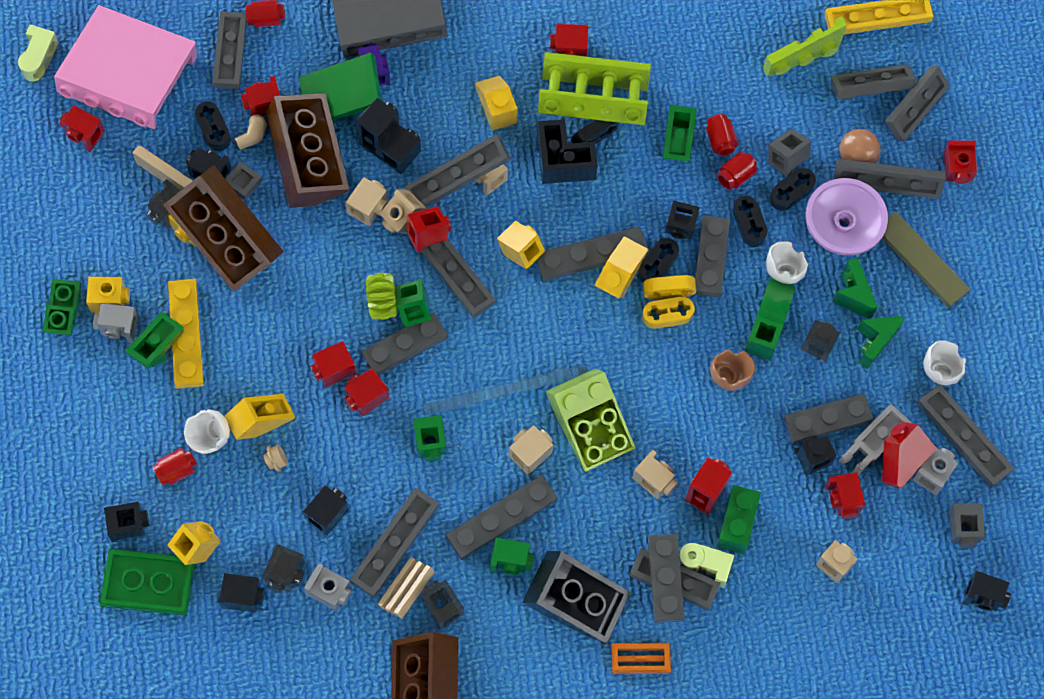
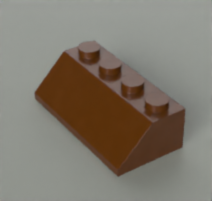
(306, 149)
(223, 228)
(425, 667)

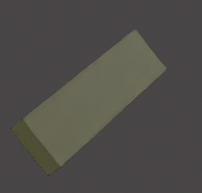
(924, 261)

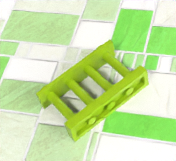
(595, 72)

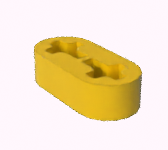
(669, 287)
(667, 306)

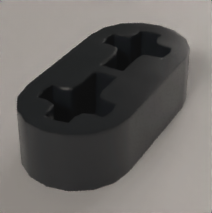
(208, 128)
(595, 131)
(789, 184)
(744, 223)
(654, 258)

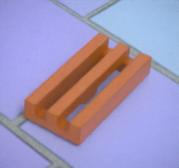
(615, 659)

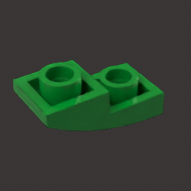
(62, 307)

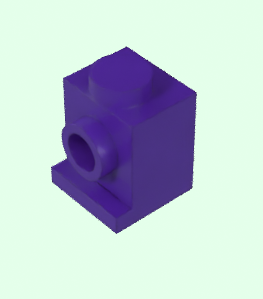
(381, 62)

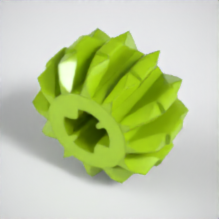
(381, 296)

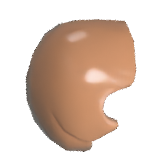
(860, 146)
(732, 370)

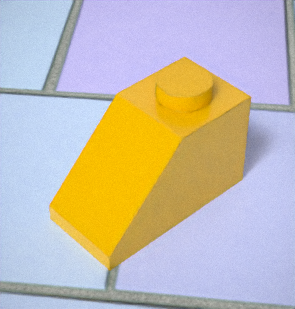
(497, 102)
(621, 267)
(259, 415)

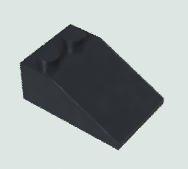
(576, 596)

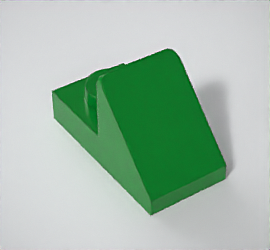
(679, 132)
(859, 295)
(880, 333)
(154, 341)

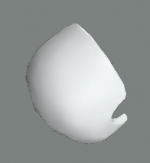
(785, 263)
(944, 363)
(206, 431)

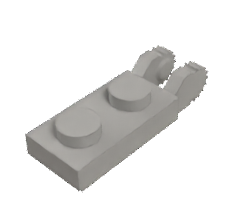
(872, 439)

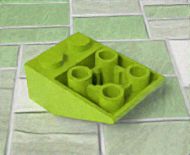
(591, 419)

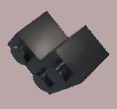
(385, 138)
(564, 161)

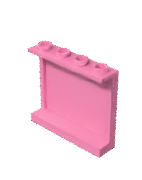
(124, 66)

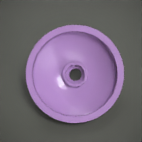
(848, 202)

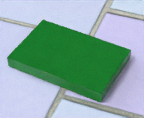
(347, 85)
(146, 582)

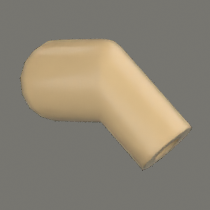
(254, 134)

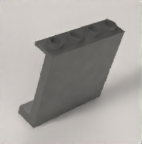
(387, 23)

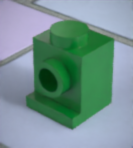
(412, 303)
(430, 428)
(511, 557)

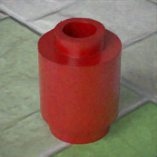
(265, 13)
(721, 134)
(737, 171)
(174, 466)

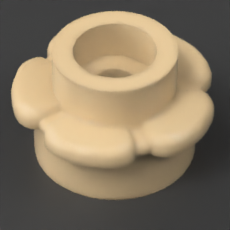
(275, 458)

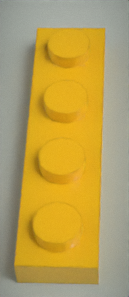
(880, 15)
(187, 348)

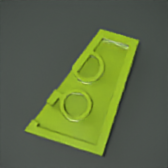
(804, 53)

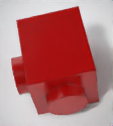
(570, 39)
(333, 364)
(365, 392)

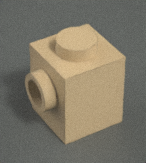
(367, 201)
(530, 448)

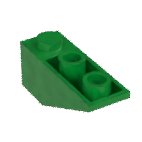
(770, 319)

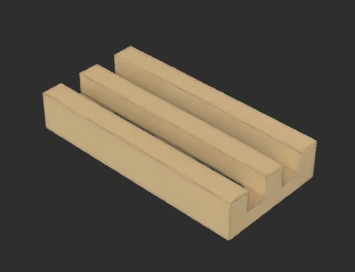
(403, 586)

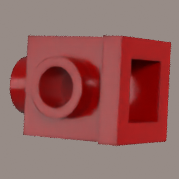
(259, 96)
(82, 127)
(954, 156)
(427, 227)
(846, 495)

